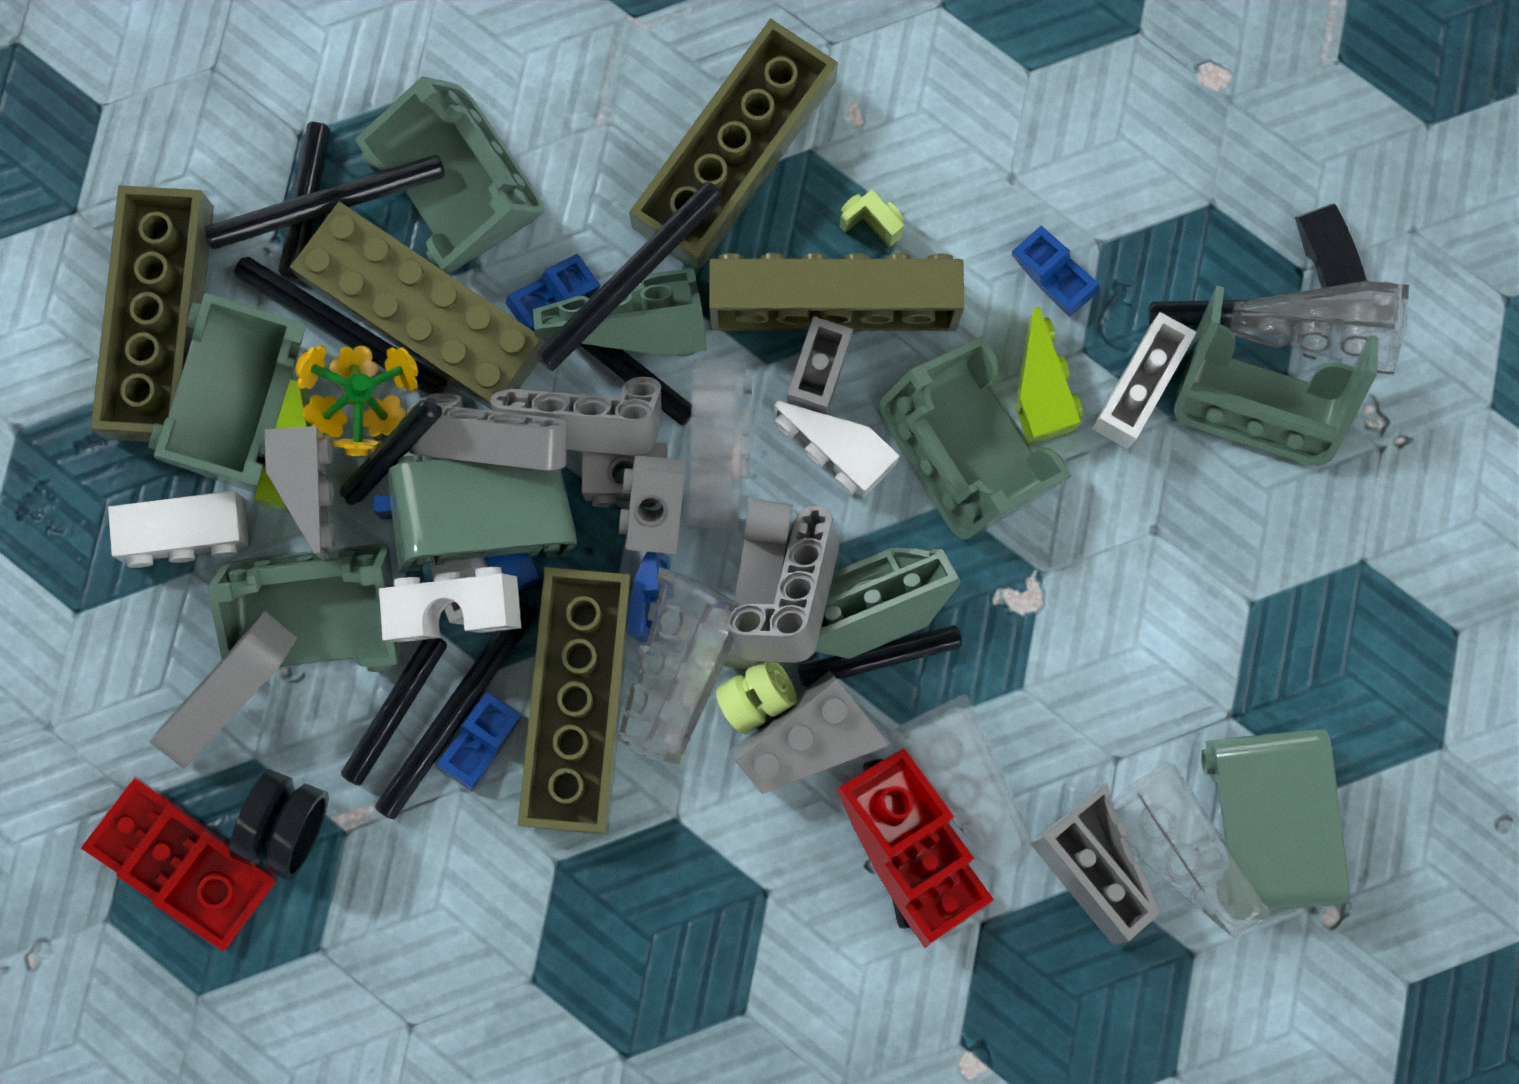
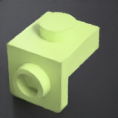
(881, 217)

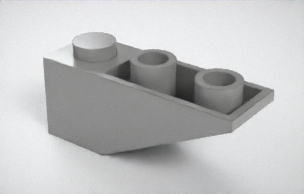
(297, 469)

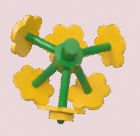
(353, 374)

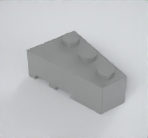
(1098, 868)

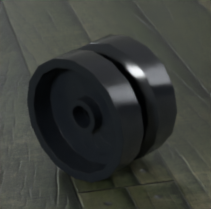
(278, 824)

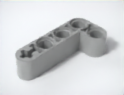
(596, 422)
(493, 437)
(761, 560)
(793, 623)
(224, 690)

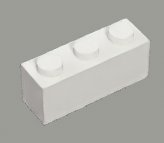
(1144, 380)
(178, 528)

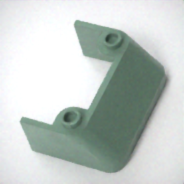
(1267, 407)

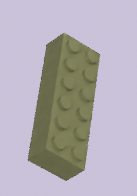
(738, 138)
(151, 284)
(848, 291)
(417, 306)
(575, 701)

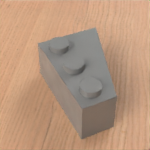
(808, 738)

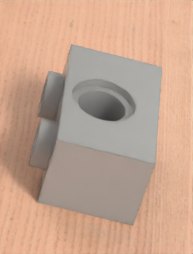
(819, 365)
(599, 475)
(659, 528)

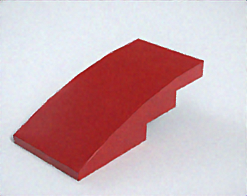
(914, 846)
(178, 864)

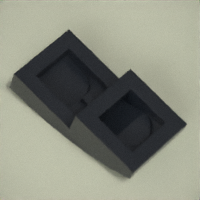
(1331, 246)

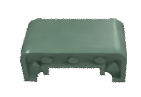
(483, 187)
(229, 391)
(965, 441)
(476, 511)
(322, 602)
(1282, 815)

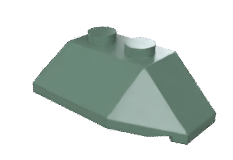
(884, 599)

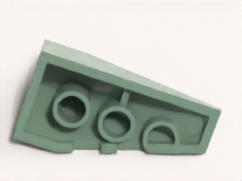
(655, 318)

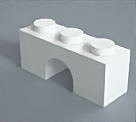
(414, 608)

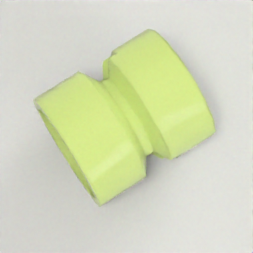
(752, 698)

